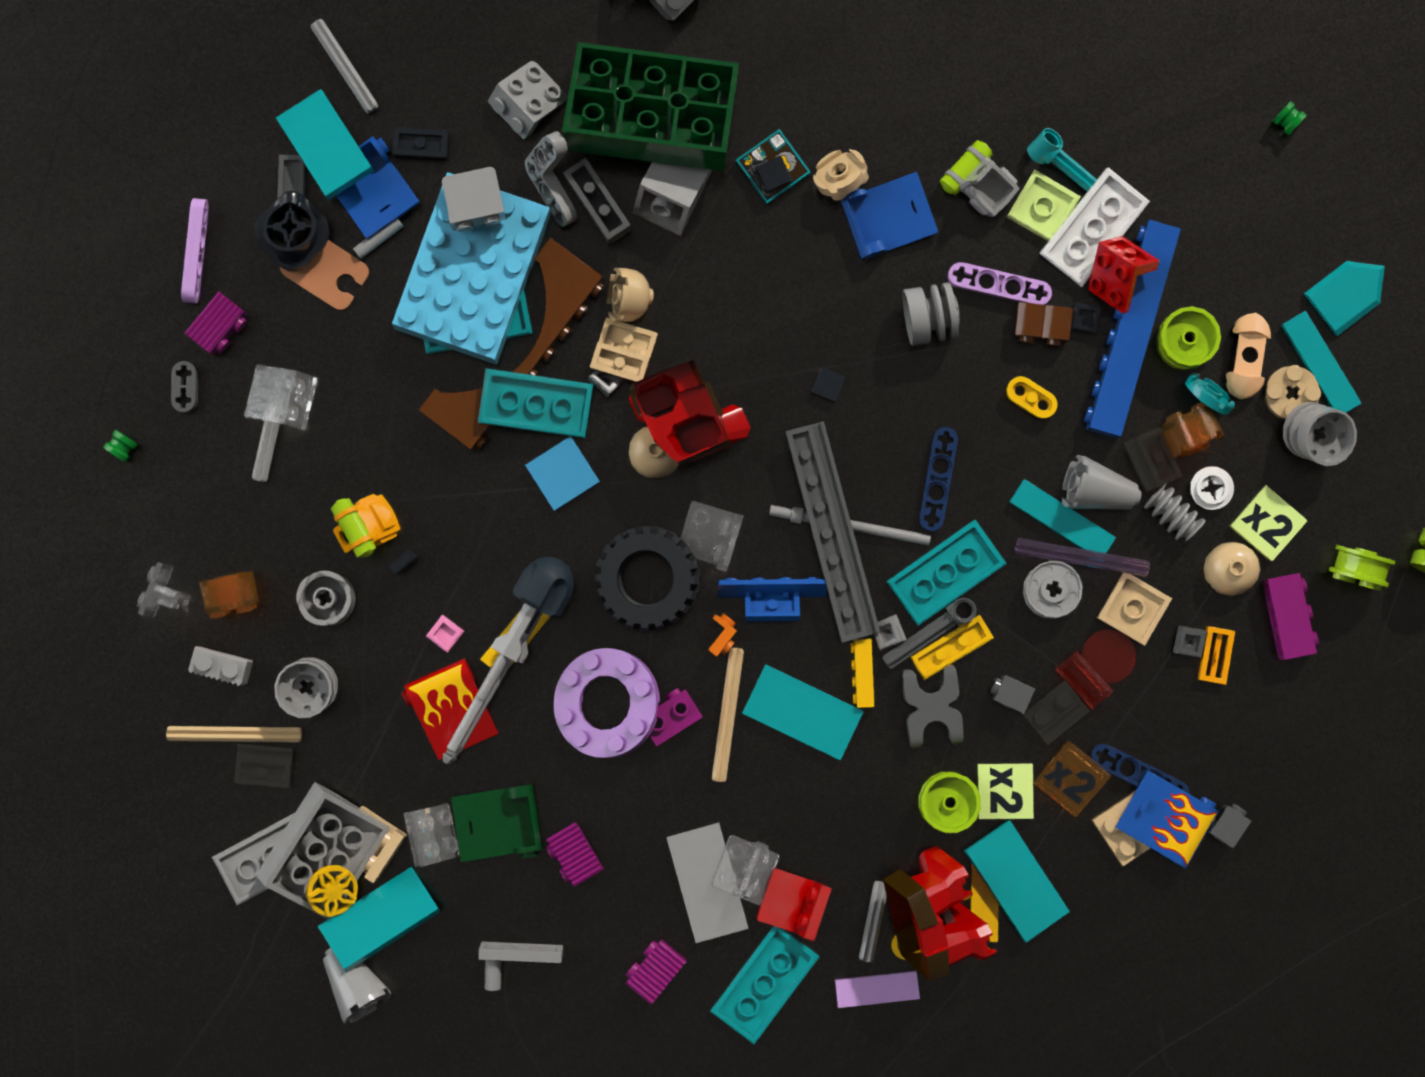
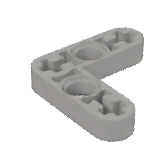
(540, 170)

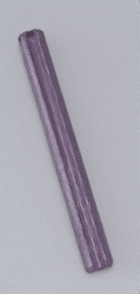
(1082, 557)

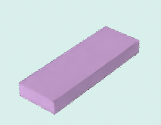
(877, 989)

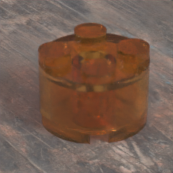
(1191, 431)
(228, 593)

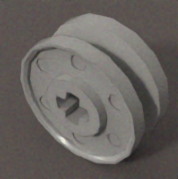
(1039, 598)

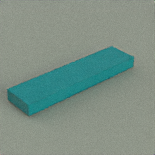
(1320, 363)
(1061, 519)

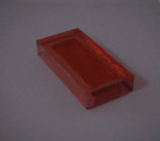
(1084, 680)

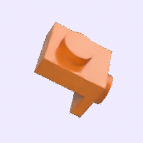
(723, 642)

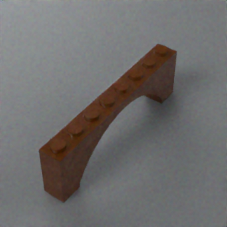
(568, 289)

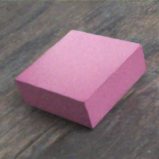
(445, 633)

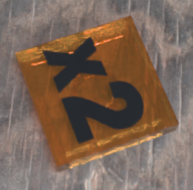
(1072, 778)

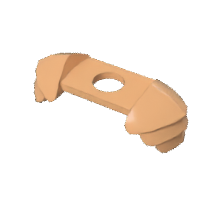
(1246, 377)

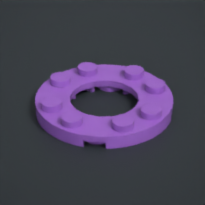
(641, 714)

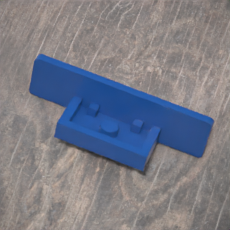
(772, 598)

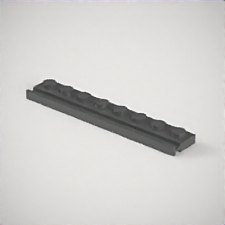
(832, 531)

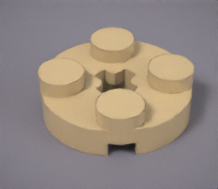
(853, 173)
(1293, 377)

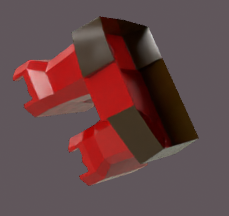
(685, 406)
(915, 914)

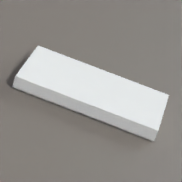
(1100, 215)

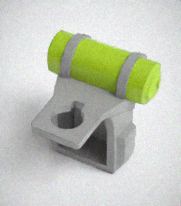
(981, 180)

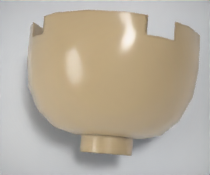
(628, 294)
(648, 457)
(1231, 568)

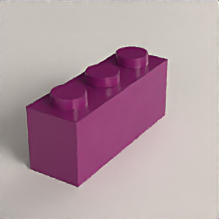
(1290, 616)

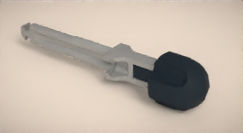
(544, 589)

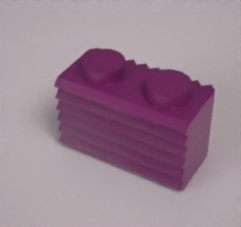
(217, 324)
(574, 854)
(655, 971)

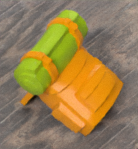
(364, 524)

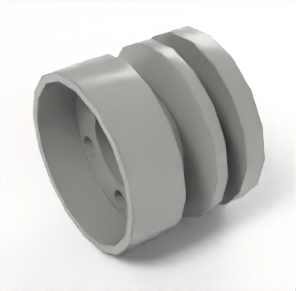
(930, 313)
(1320, 433)
(290, 685)

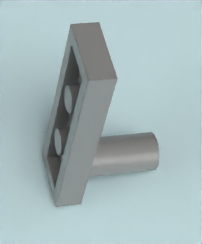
(496, 952)

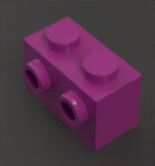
(674, 716)

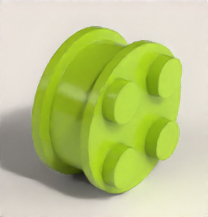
(1361, 565)

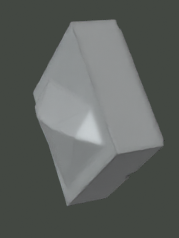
(890, 632)

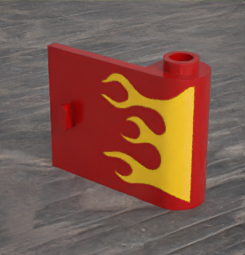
(442, 703)

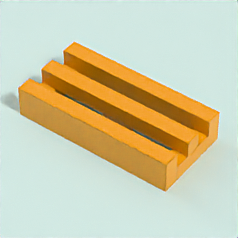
(1226, 658)

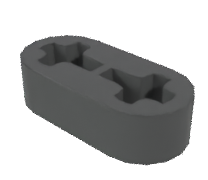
(191, 387)

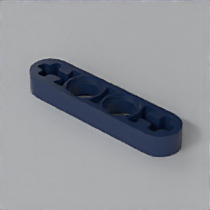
(941, 480)
(1140, 767)

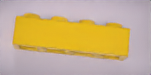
(863, 673)

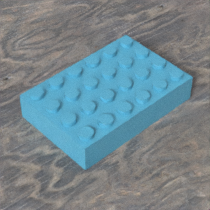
(471, 280)

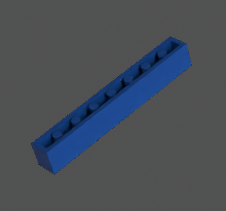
(1131, 336)

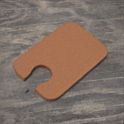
(323, 272)

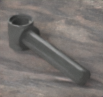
(928, 634)

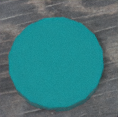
(1210, 393)

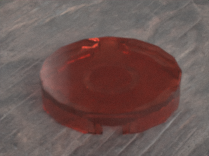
(1110, 654)

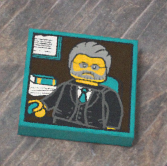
(766, 150)

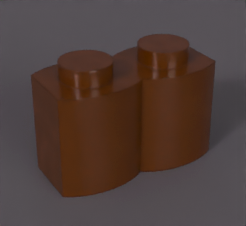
(1043, 323)

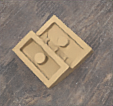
(624, 350)

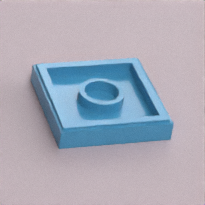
(562, 473)

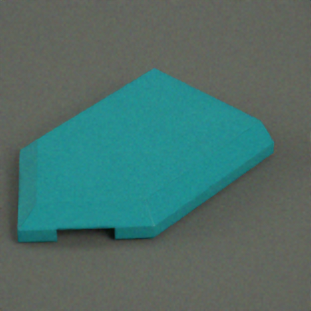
(1347, 294)

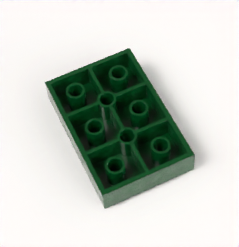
(650, 106)

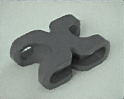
(932, 706)

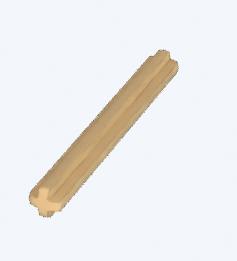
(727, 714)
(234, 734)

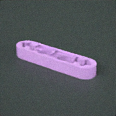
(194, 250)
(1000, 280)

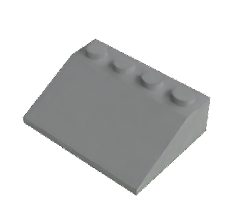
(321, 834)

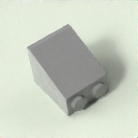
(670, 195)

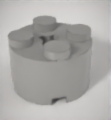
(312, 606)

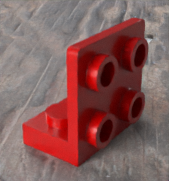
(1117, 269)
(793, 903)

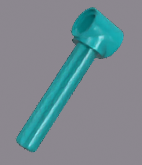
(1047, 149)

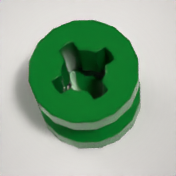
(1289, 118)
(120, 445)

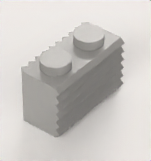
(220, 666)

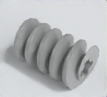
(1174, 513)

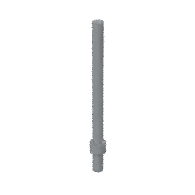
(797, 516)

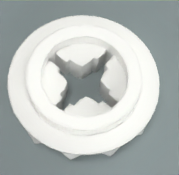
(1217, 477)

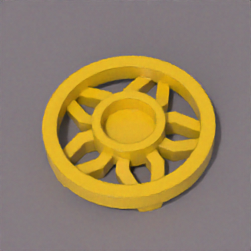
(332, 890)

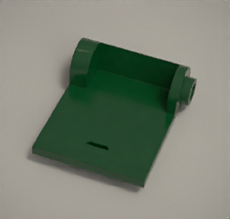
(501, 823)

